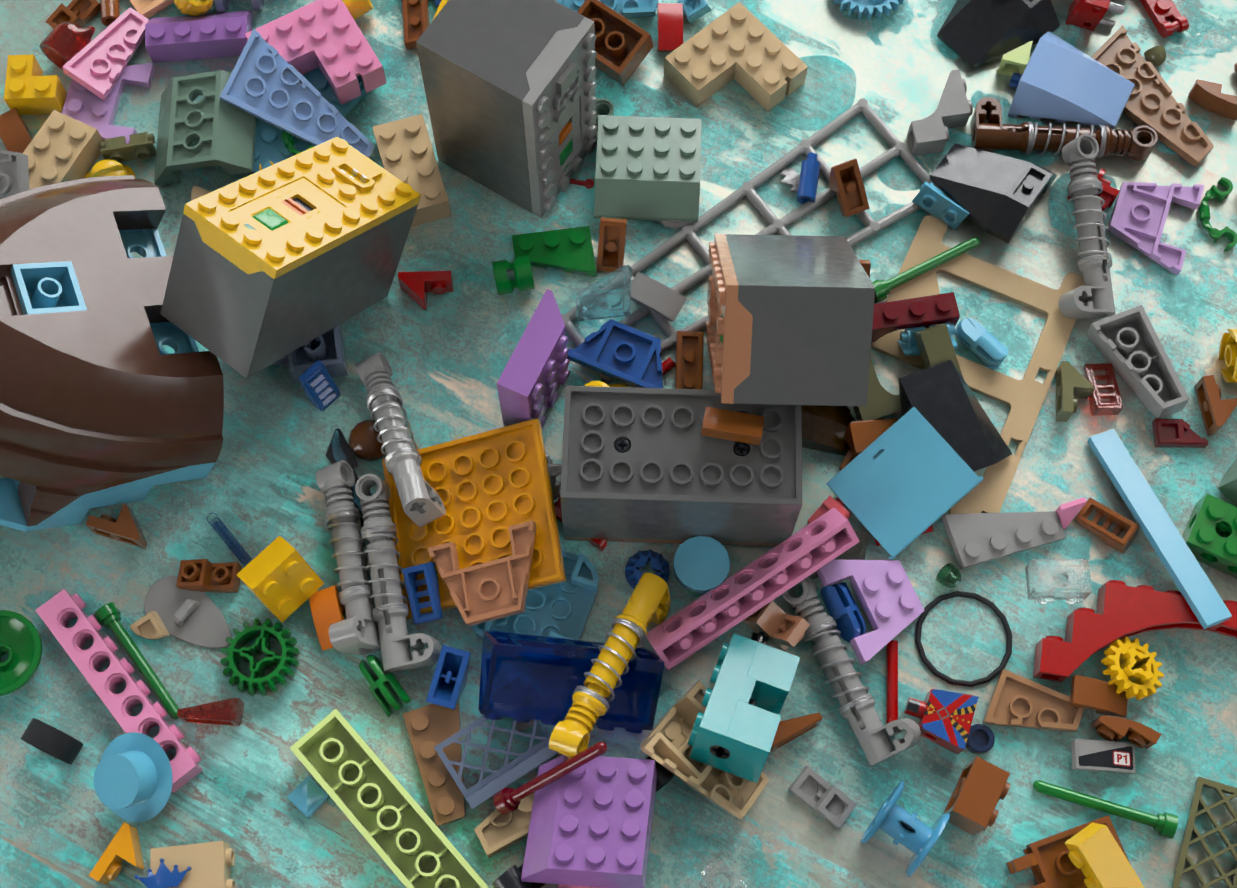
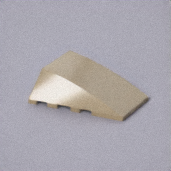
(669, 748)

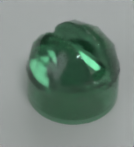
(949, 575)

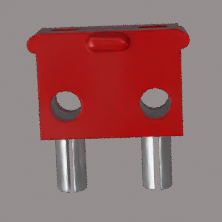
(1090, 13)

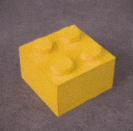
(280, 578)

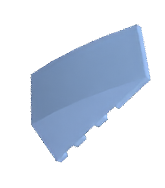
(1069, 86)

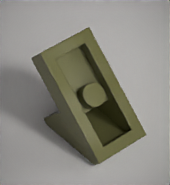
(1069, 387)

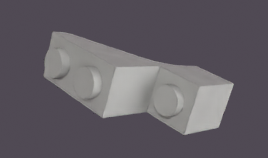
(953, 111)

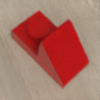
(422, 282)

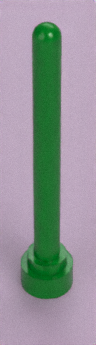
(883, 288)
(109, 617)
(1164, 823)

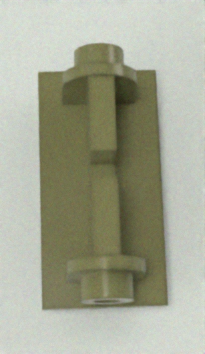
(140, 147)

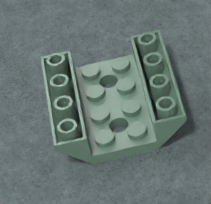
(223, 129)

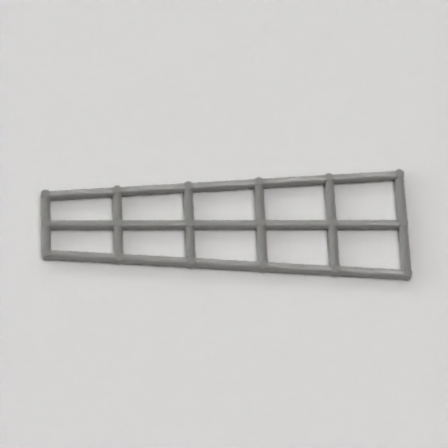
(776, 225)

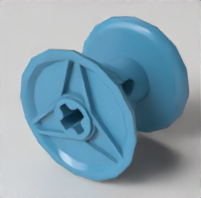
(906, 829)

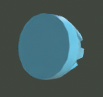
(701, 564)

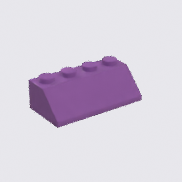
(197, 36)

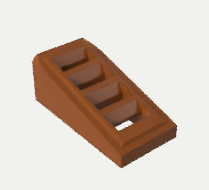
(1102, 532)
(793, 728)

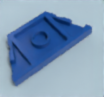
(622, 355)

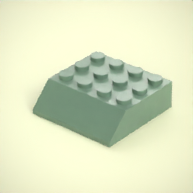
(648, 168)

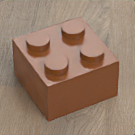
(977, 795)

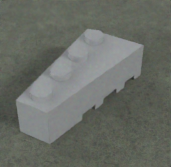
(1140, 360)

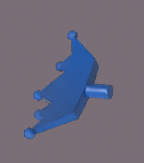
(163, 877)

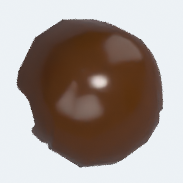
(364, 441)

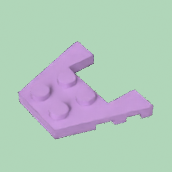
(100, 114)
(1141, 217)
(884, 595)

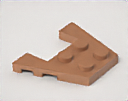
(493, 587)

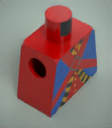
(944, 717)

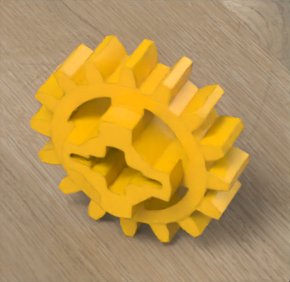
(1144, 677)

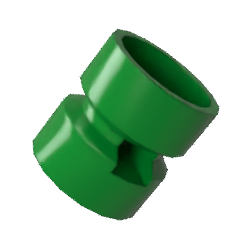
(522, 272)

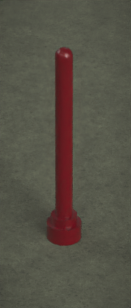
(509, 799)

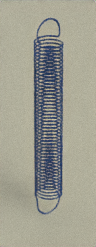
(219, 531)

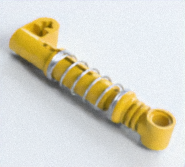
(646, 604)

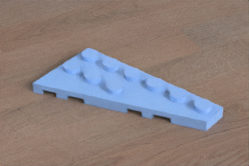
(284, 98)

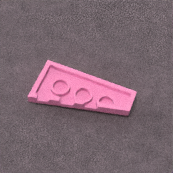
(107, 55)

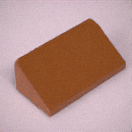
(732, 426)
(864, 433)

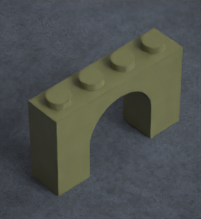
(934, 347)

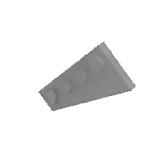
(991, 536)

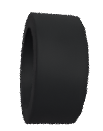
(52, 741)

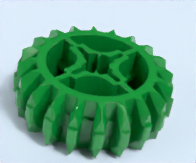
(257, 669)

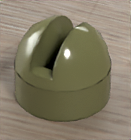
(1156, 55)

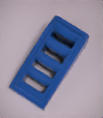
(319, 386)
(412, 584)

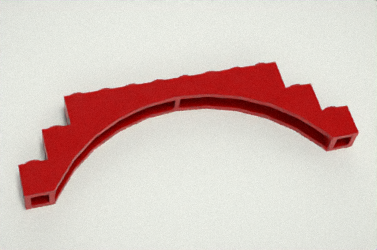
(1119, 614)

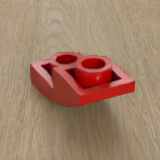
(669, 26)

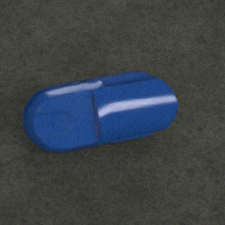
(843, 610)

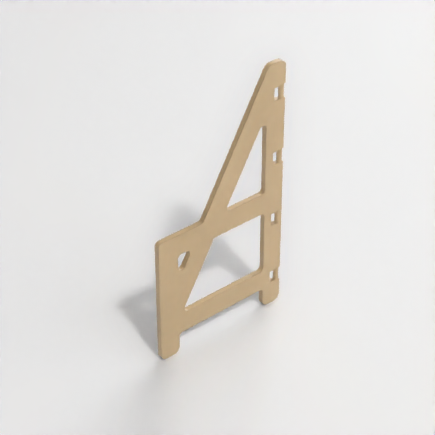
(1021, 396)

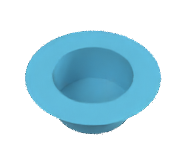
(134, 777)

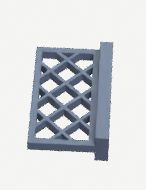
(503, 776)

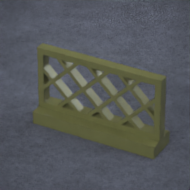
(1190, 827)

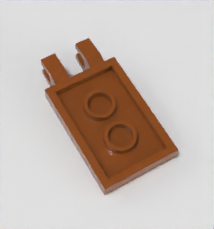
(1051, 862)

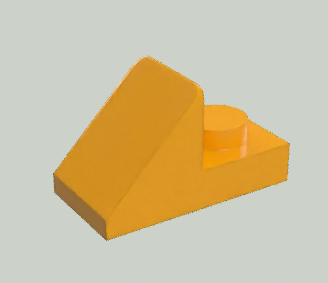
(122, 847)

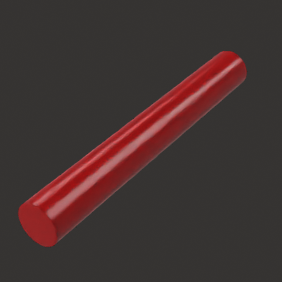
(892, 681)

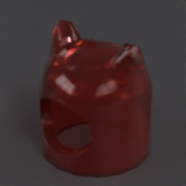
(65, 42)

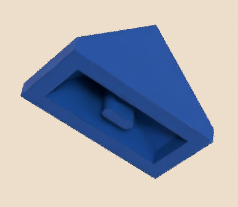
(449, 677)

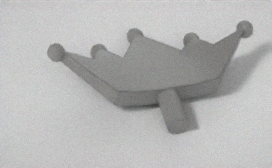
(791, 178)

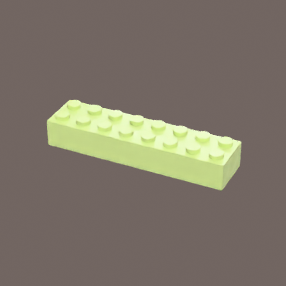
(382, 808)

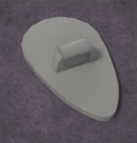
(187, 614)

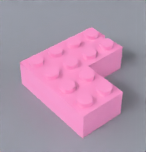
(330, 39)

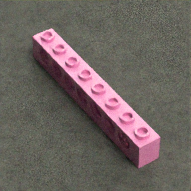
(752, 588)
(56, 615)

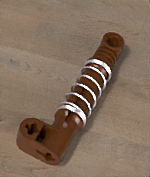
(1027, 137)

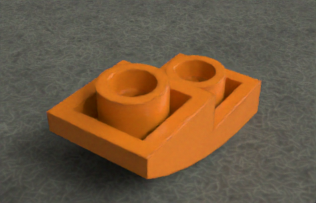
(325, 611)

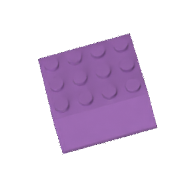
(535, 367)
(593, 825)

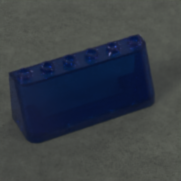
(538, 675)

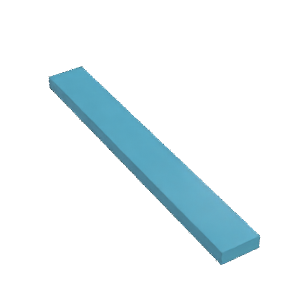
(1159, 529)

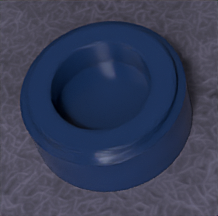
(980, 739)

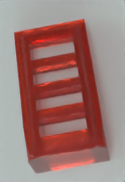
(1097, 407)
(222, 712)

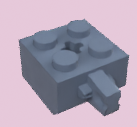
(329, 351)

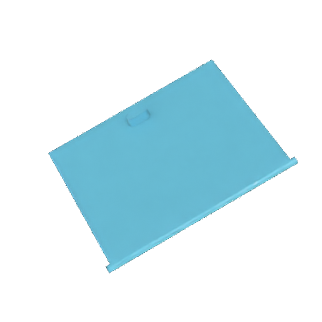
(906, 485)

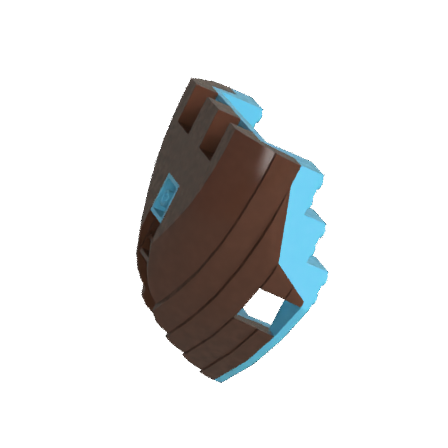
(84, 380)

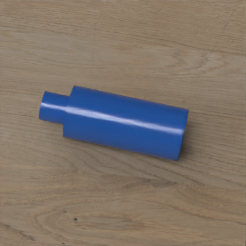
(808, 179)

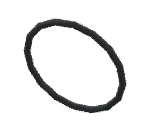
(944, 677)

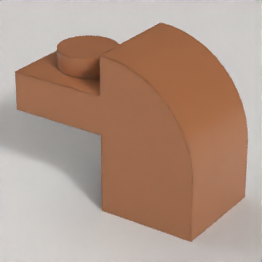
(778, 626)

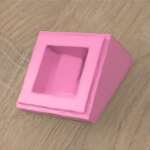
(1069, 510)

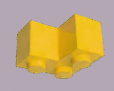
(29, 89)

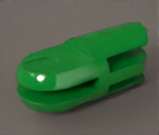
(382, 684)

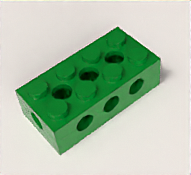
(1213, 534)

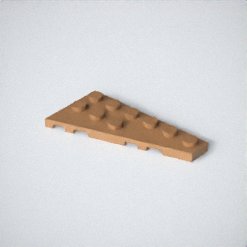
(1152, 99)

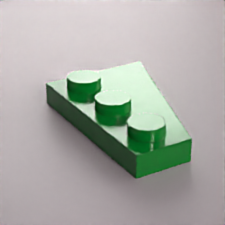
(562, 248)

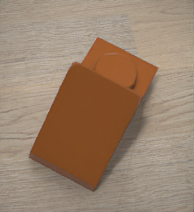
(849, 187)
(611, 244)
(1212, 408)
(123, 529)

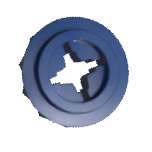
(640, 560)

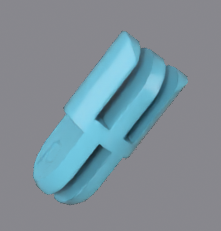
(981, 343)

